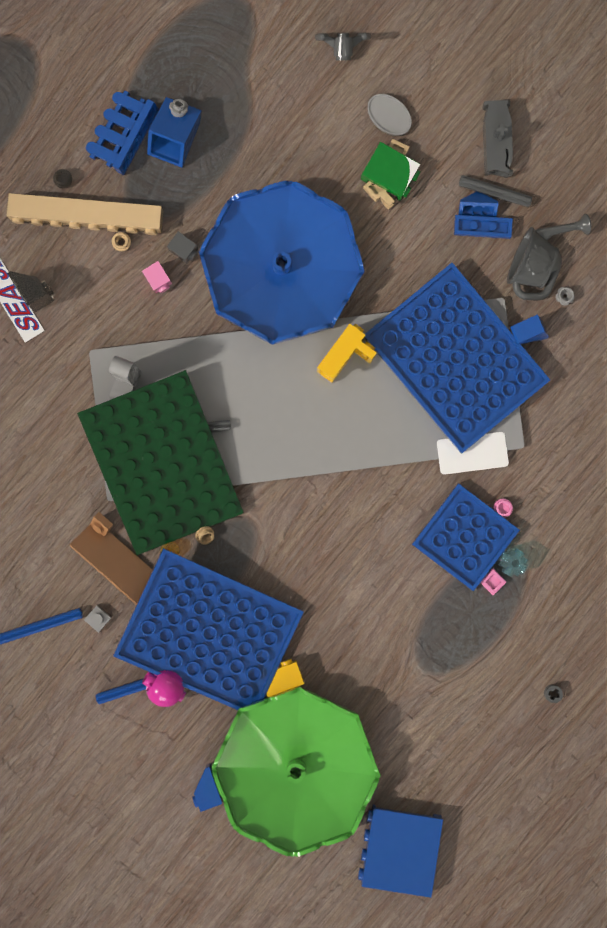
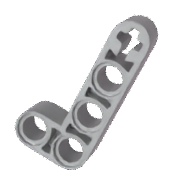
(126, 376)

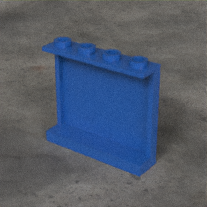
(400, 851)

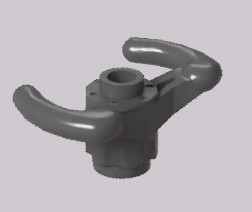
(343, 44)

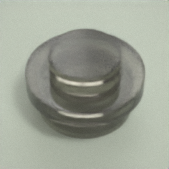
(62, 178)

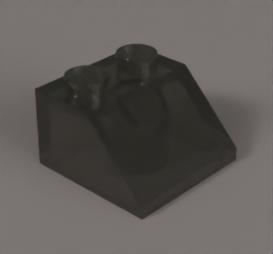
(32, 290)

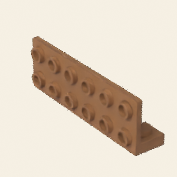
(112, 558)

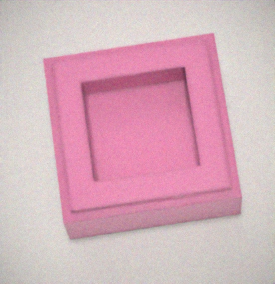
(493, 581)

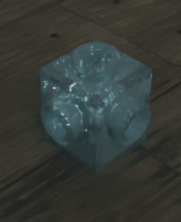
(506, 562)

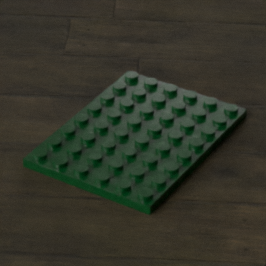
(160, 462)

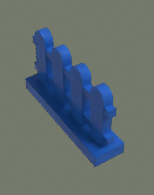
(132, 136)

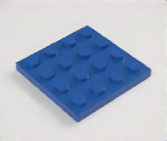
(465, 537)

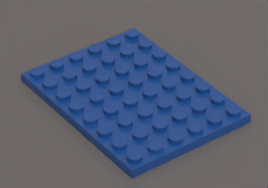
(456, 358)
(208, 631)

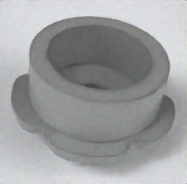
(178, 108)
(568, 292)

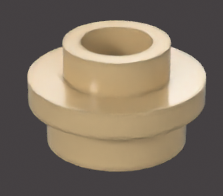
(118, 236)
(205, 535)

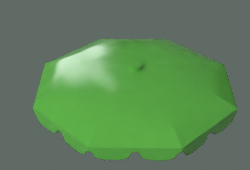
(295, 772)

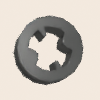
(554, 699)

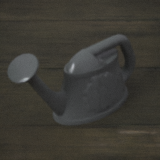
(539, 261)

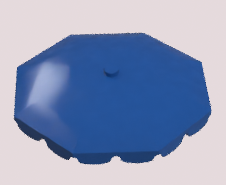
(281, 262)

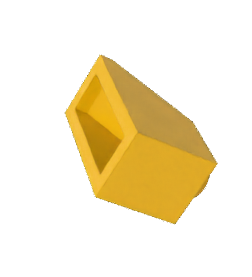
(285, 678)

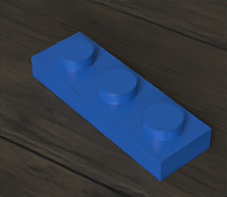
(483, 226)

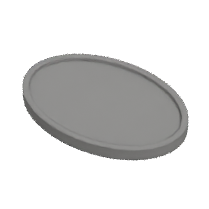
(389, 114)

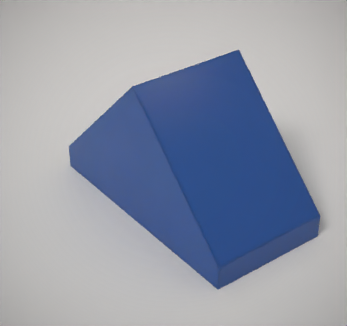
(529, 330)

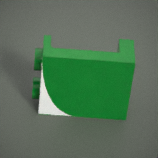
(391, 171)

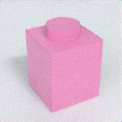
(157, 277)

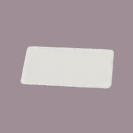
(486, 453)

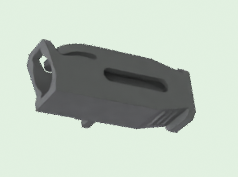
(497, 138)

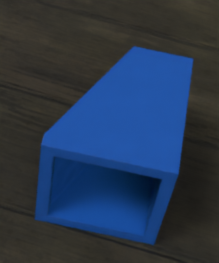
(172, 136)

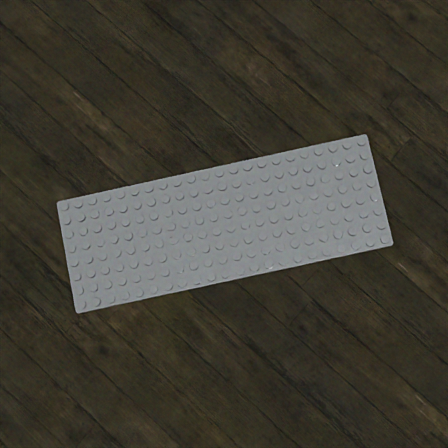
(286, 413)

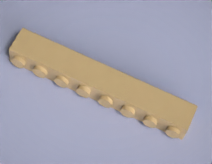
(85, 213)

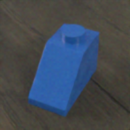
(206, 792)

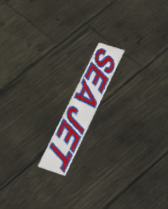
(16, 308)

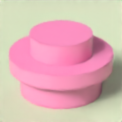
(503, 507)

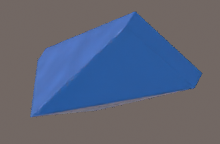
(478, 205)

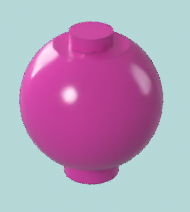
(164, 688)

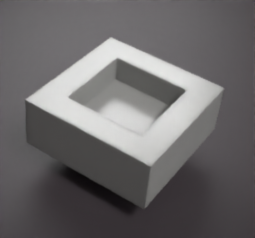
(97, 618)

